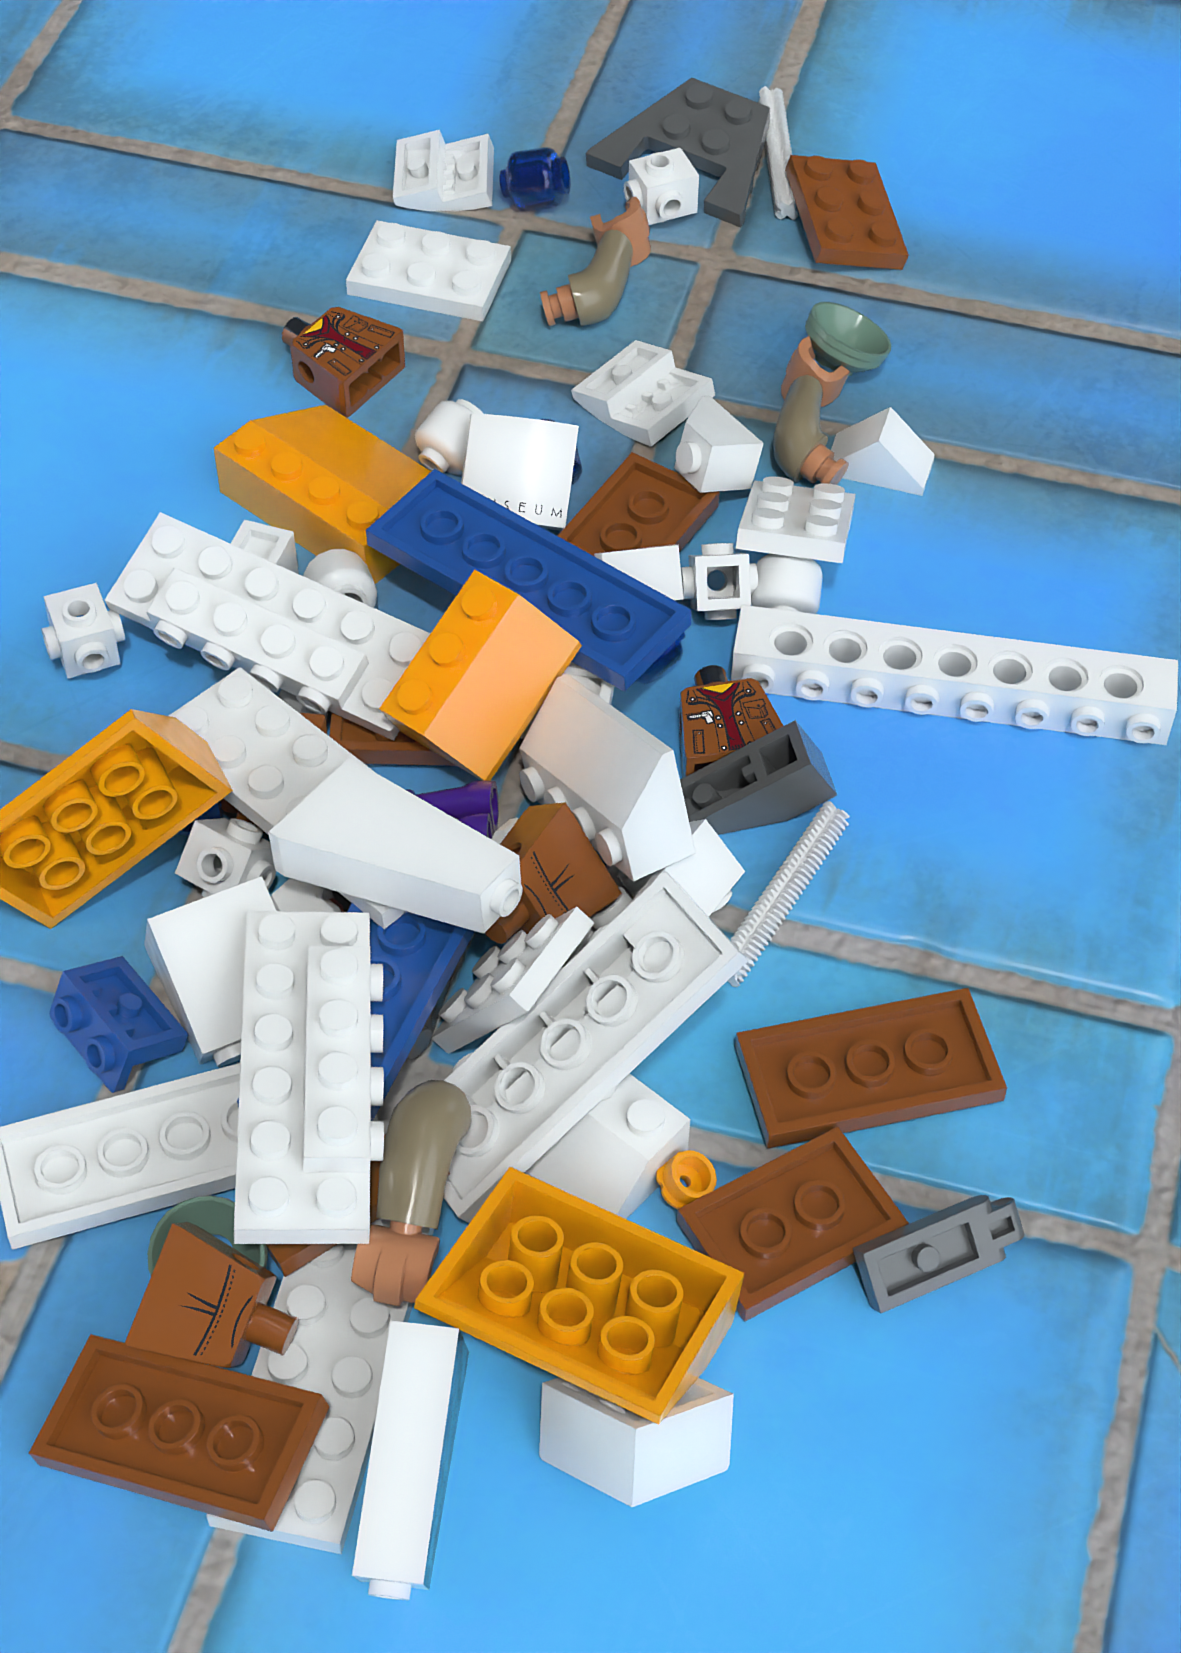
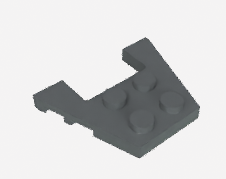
(712, 128)

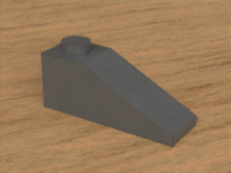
(760, 783)

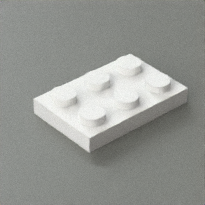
(429, 270)
(796, 520)
(510, 979)

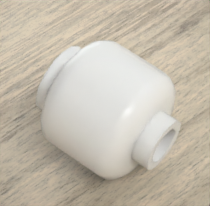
(444, 436)
(344, 573)
(788, 584)

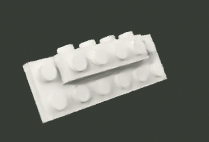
(267, 622)
(584, 1035)
(308, 1079)

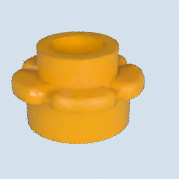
(694, 1170)

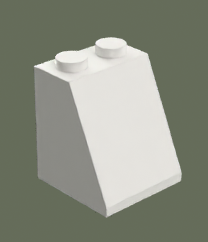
(201, 966)

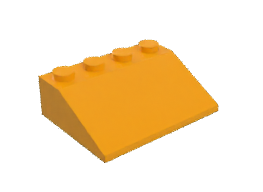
(317, 478)
(104, 812)
(585, 1295)

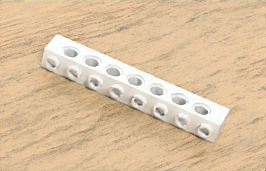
(957, 674)

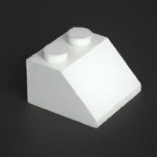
(616, 1149)

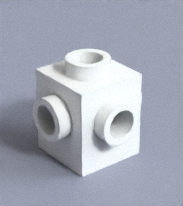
(664, 185)
(739, 585)
(82, 642)
(225, 855)

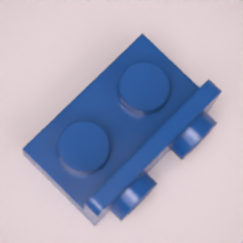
(114, 1020)

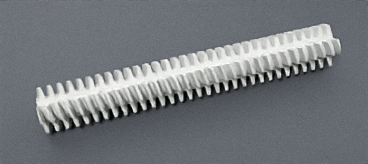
(778, 153)
(787, 885)

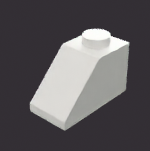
(717, 450)

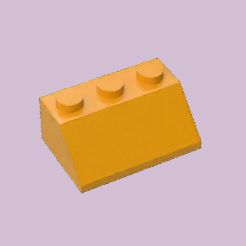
(480, 677)

